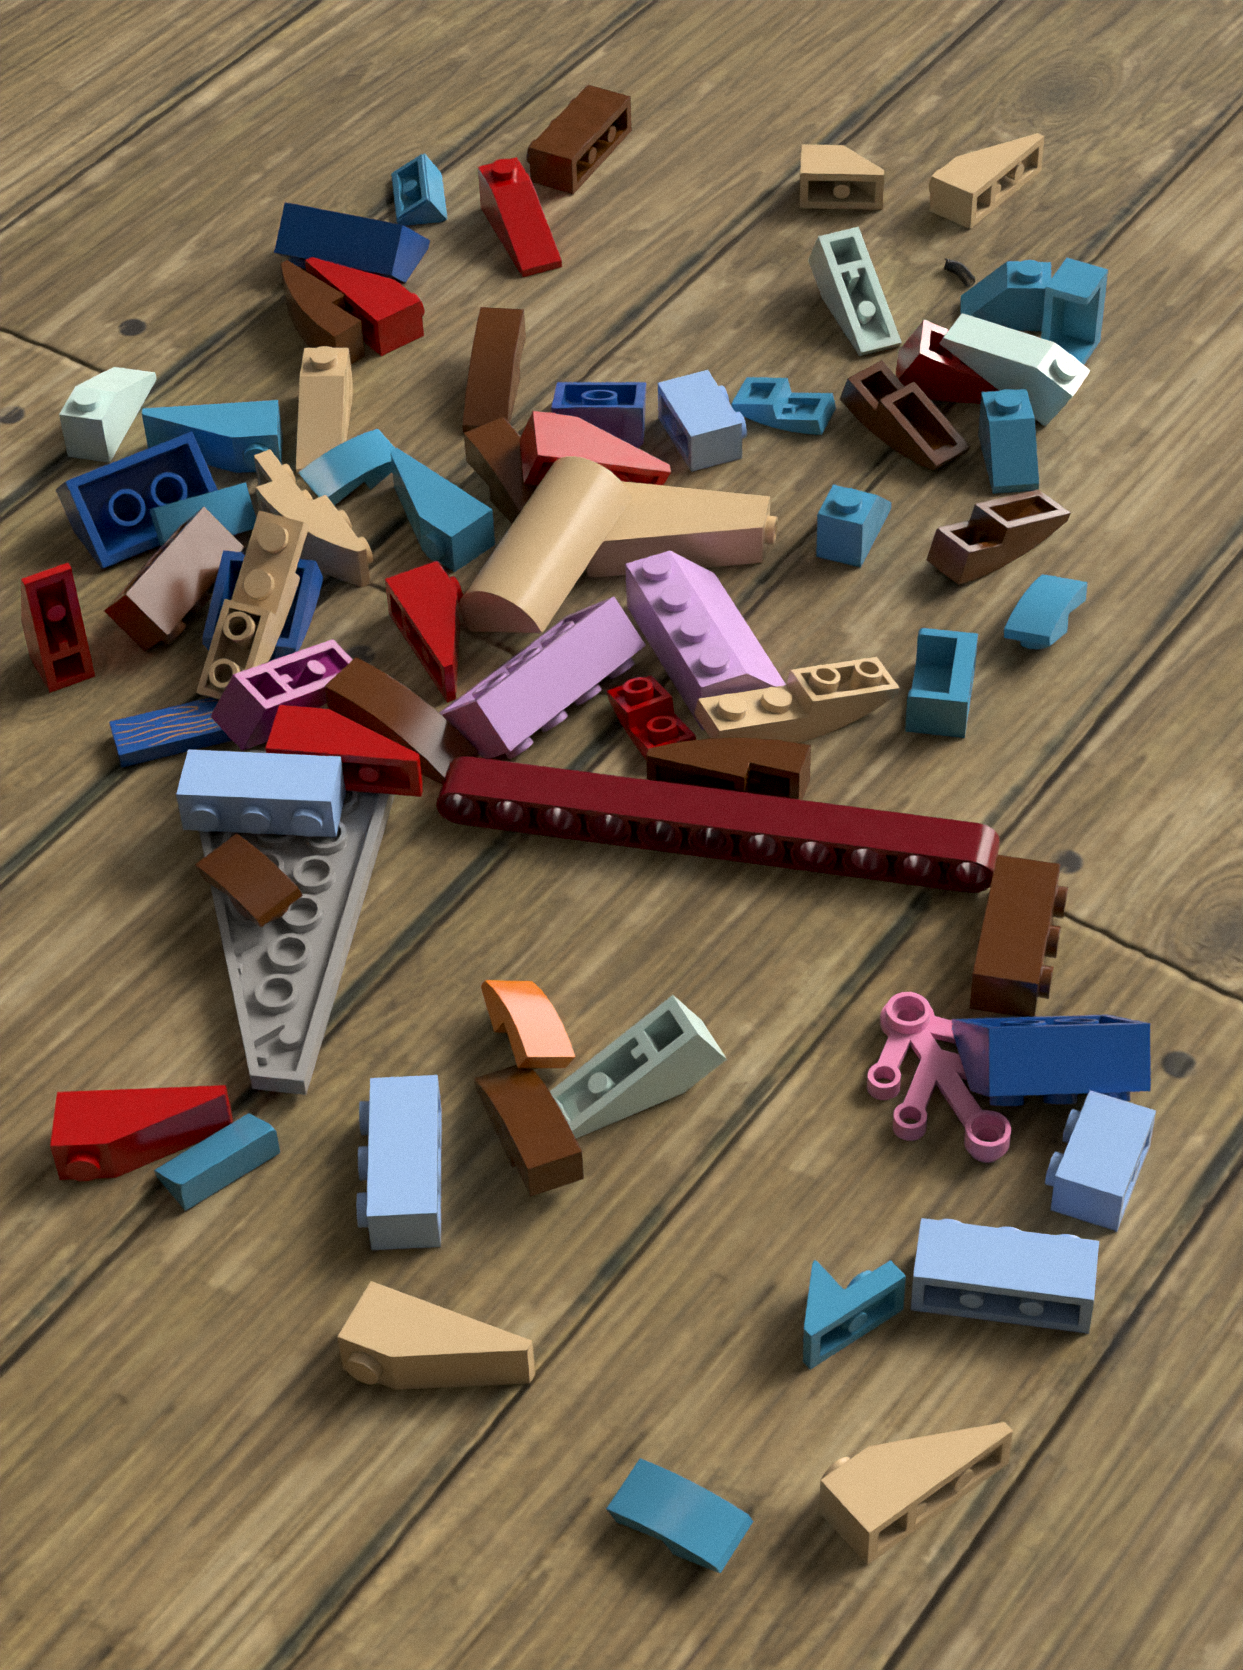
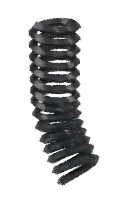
(951, 267)

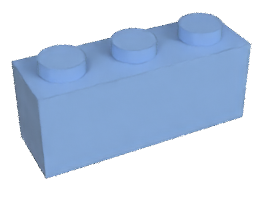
(261, 793)
(401, 1163)
(1005, 1275)

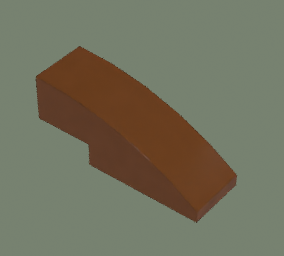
(320, 312)
(494, 366)
(902, 417)
(496, 458)
(995, 535)
(398, 714)
(734, 765)
(531, 1128)

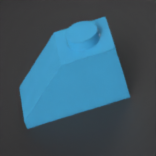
(1010, 295)
(1009, 440)
(849, 524)

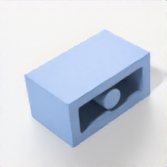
(701, 420)
(1101, 1159)

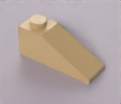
(983, 179)
(323, 402)
(425, 1346)
(906, 1483)

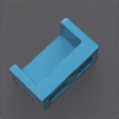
(1075, 308)
(942, 683)

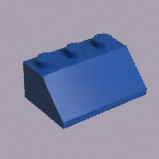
(349, 241)
(114, 502)
(1054, 1057)

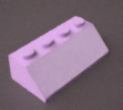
(695, 629)
(545, 679)

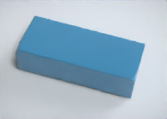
(419, 193)
(219, 1160)

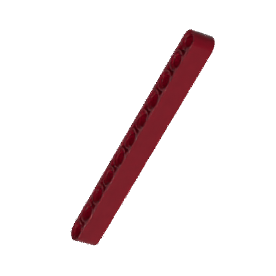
(720, 824)

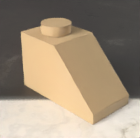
(839, 179)

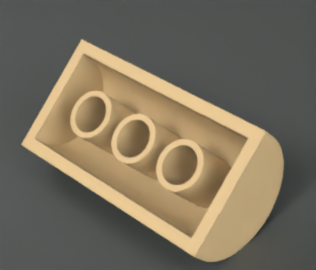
(545, 549)

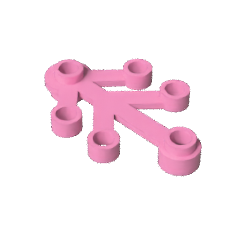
(935, 1068)

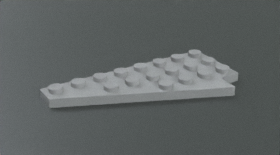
(292, 966)

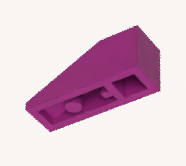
(254, 695)

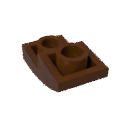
(249, 880)

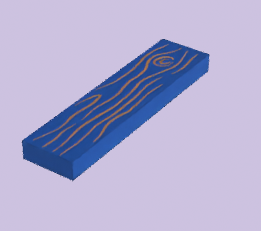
(166, 732)

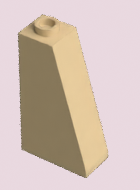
(694, 523)

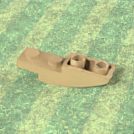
(330, 532)
(260, 603)
(807, 707)

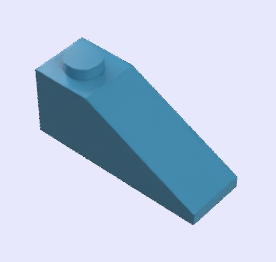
(224, 432)
(444, 518)

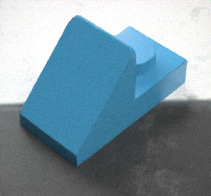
(844, 1315)

